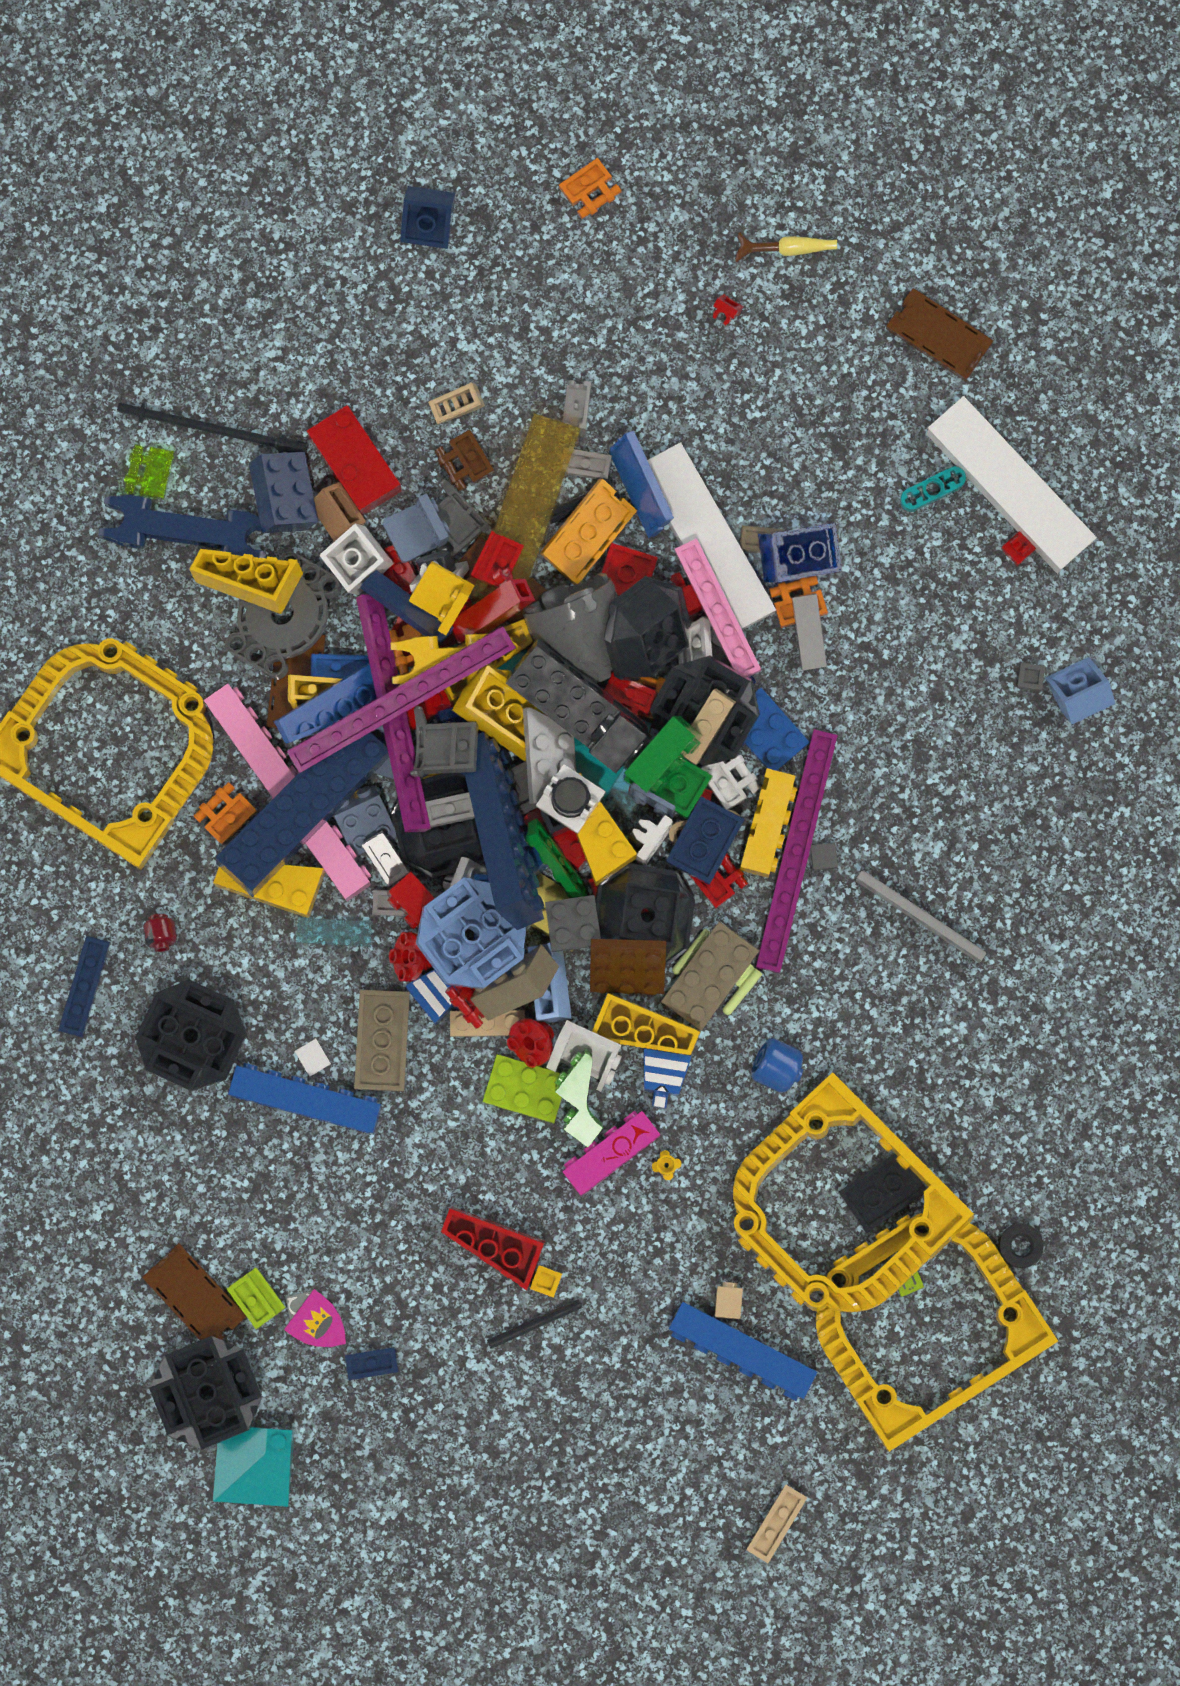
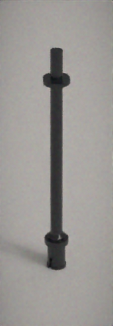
(281, 443)

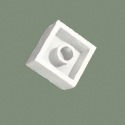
(355, 558)

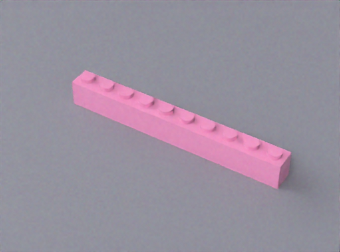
(275, 775)

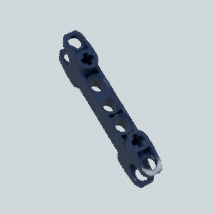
(144, 523)

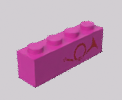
(611, 1153)

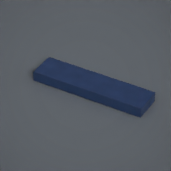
(398, 602)
(84, 986)

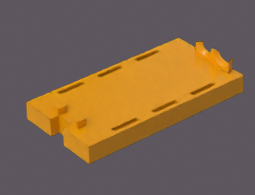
(586, 532)

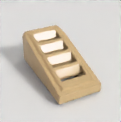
(462, 391)

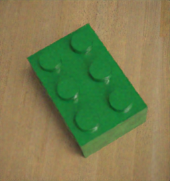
(664, 755)

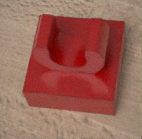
(727, 306)
(1018, 548)

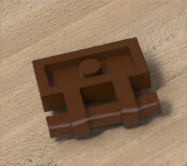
(470, 456)

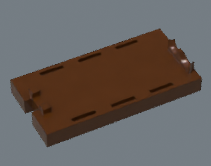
(940, 333)
(297, 665)
(193, 1295)

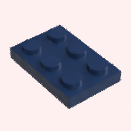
(705, 840)

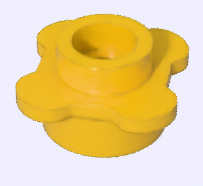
(666, 1158)

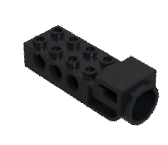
(580, 706)

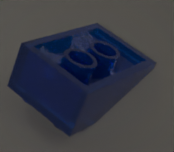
(799, 552)

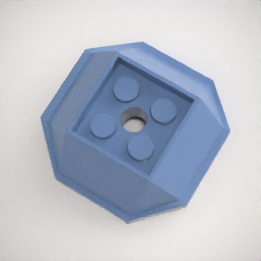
(451, 954)

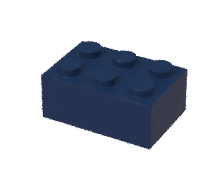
(283, 492)

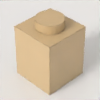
(728, 1301)

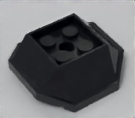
(646, 628)
(687, 692)
(438, 850)
(652, 889)
(172, 1016)
(179, 1388)

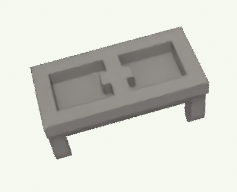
(577, 405)

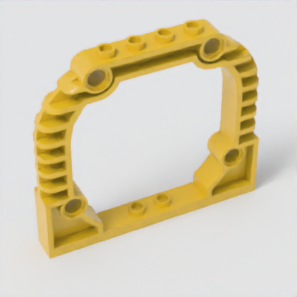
(128, 838)
(838, 1106)
(900, 1421)

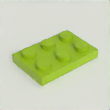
(523, 1089)

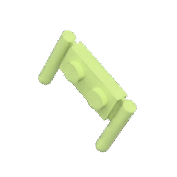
(745, 983)

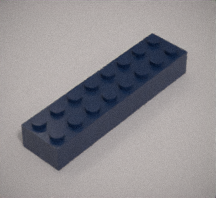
(299, 813)
(503, 836)

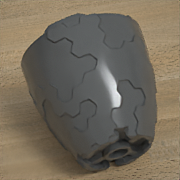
(575, 623)

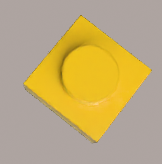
(546, 1281)

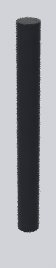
(534, 1323)

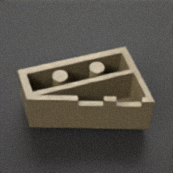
(518, 985)

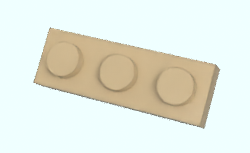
(709, 721)
(495, 1027)
(776, 1523)

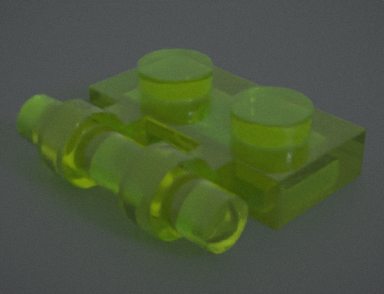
(156, 472)

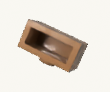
(336, 510)

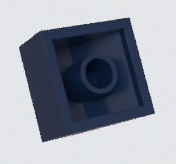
(427, 217)

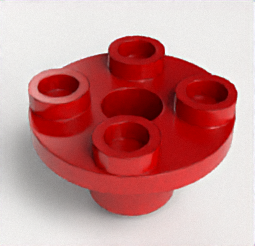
(408, 958)
(531, 1041)

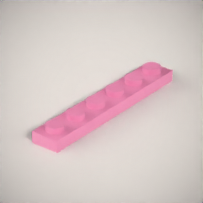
(717, 608)

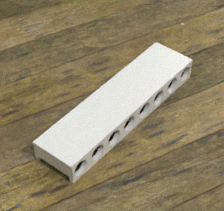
(1010, 484)
(700, 519)

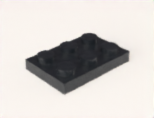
(881, 1193)

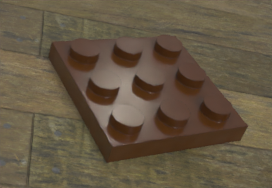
(627, 966)

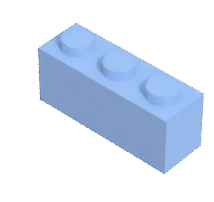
(555, 1003)

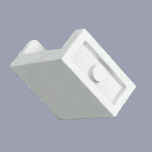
(603, 1051)

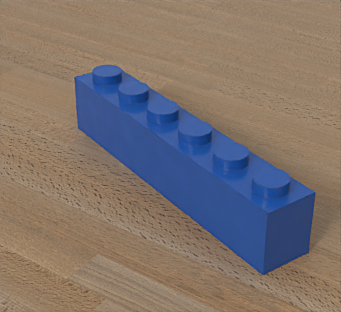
(305, 1100)
(743, 1351)

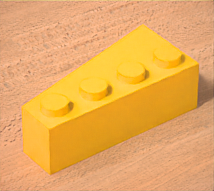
(768, 822)
(289, 889)

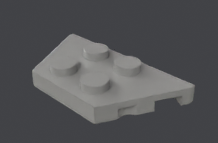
(547, 750)

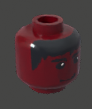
(160, 932)

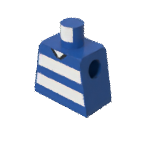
(431, 995)
(664, 1074)

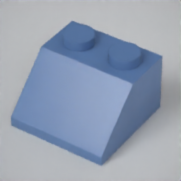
(1080, 690)

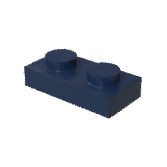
(371, 1363)

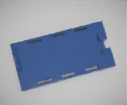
(641, 484)

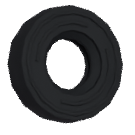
(1032, 1235)

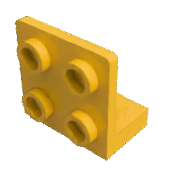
(441, 594)

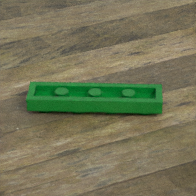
(555, 859)

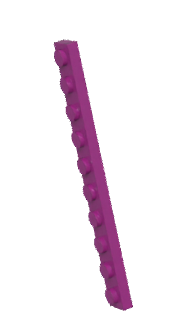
(401, 699)
(396, 730)
(796, 851)

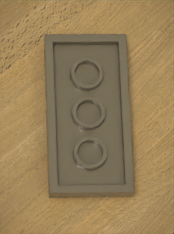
(710, 975)
(382, 1040)

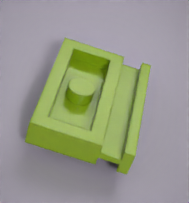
(256, 1298)

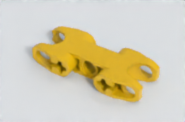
(427, 654)

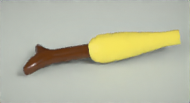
(786, 246)

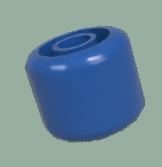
(777, 1065)

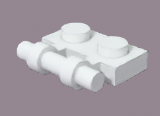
(724, 784)

